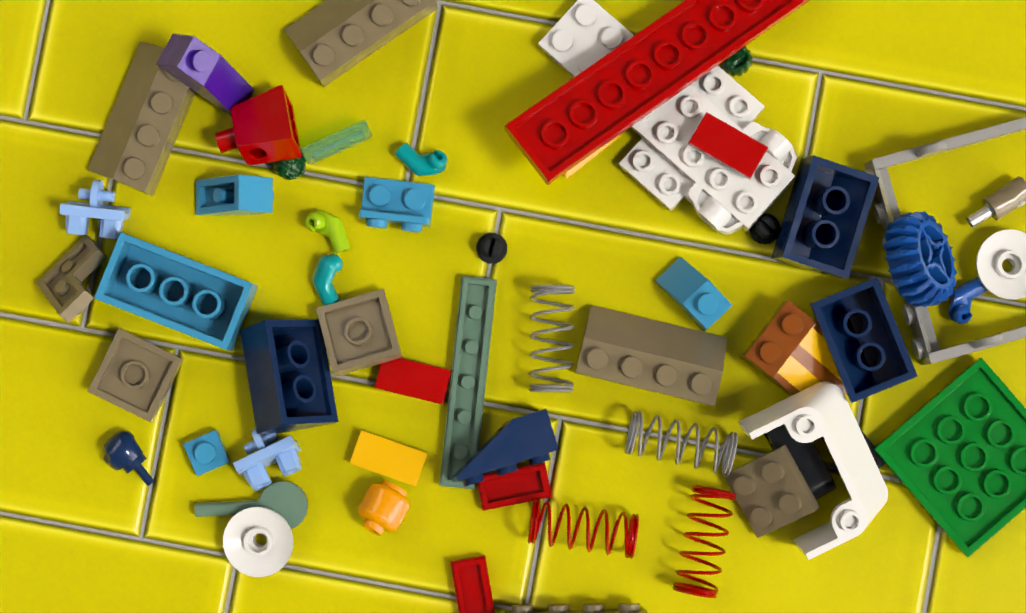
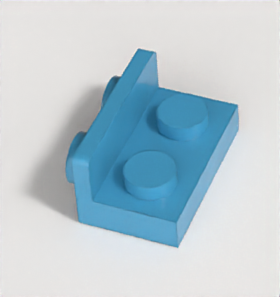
(397, 203)

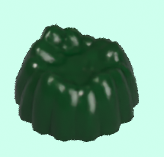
(738, 62)
(290, 168)

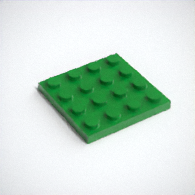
(964, 456)

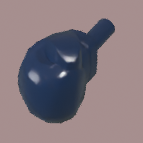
(125, 453)

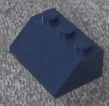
(825, 217)
(863, 340)
(288, 375)

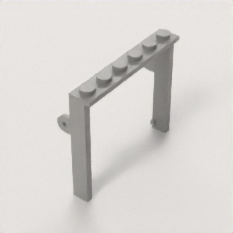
(886, 209)

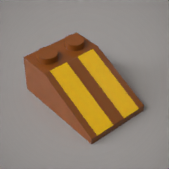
(792, 351)

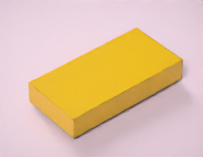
(388, 458)

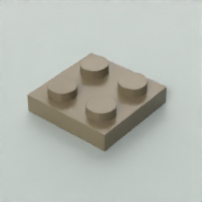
(359, 332)
(135, 375)
(771, 491)

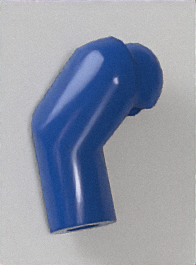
(961, 300)

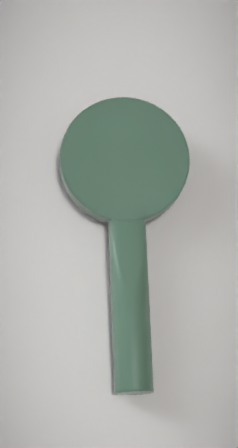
(281, 496)

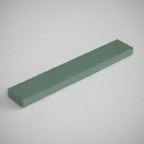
(468, 376)

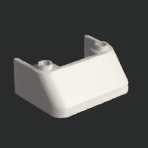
(826, 414)

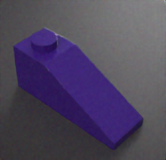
(204, 71)

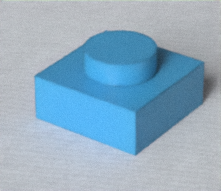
(207, 452)

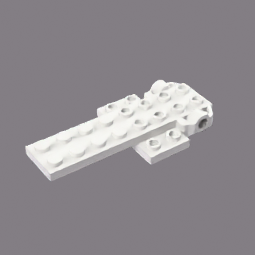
(662, 158)

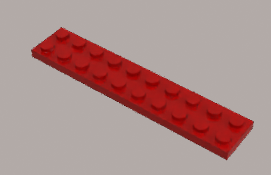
(638, 79)

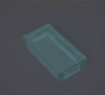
(336, 142)

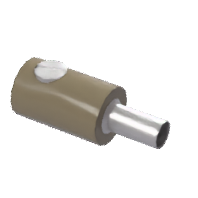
(1001, 202)

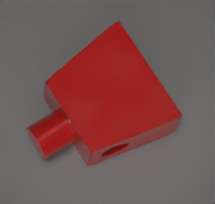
(263, 129)

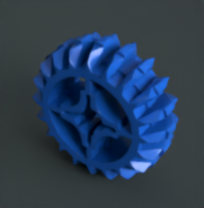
(920, 259)

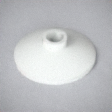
(998, 247)
(246, 553)

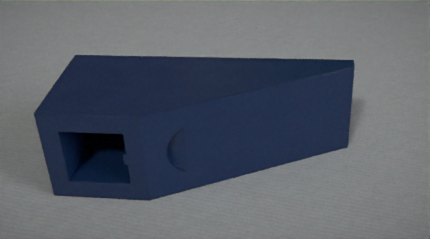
(512, 443)

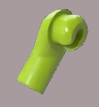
(330, 226)

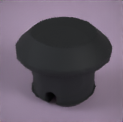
(765, 229)
(491, 248)

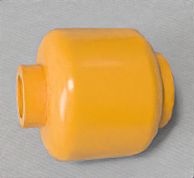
(383, 507)

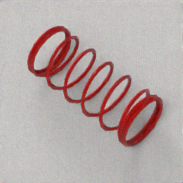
(705, 492)
(630, 534)

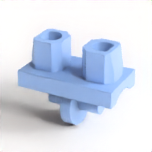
(78, 213)
(254, 466)

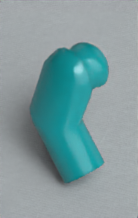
(422, 164)
(323, 277)

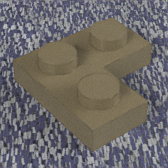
(64, 280)

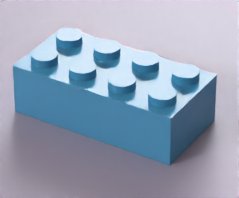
(176, 292)

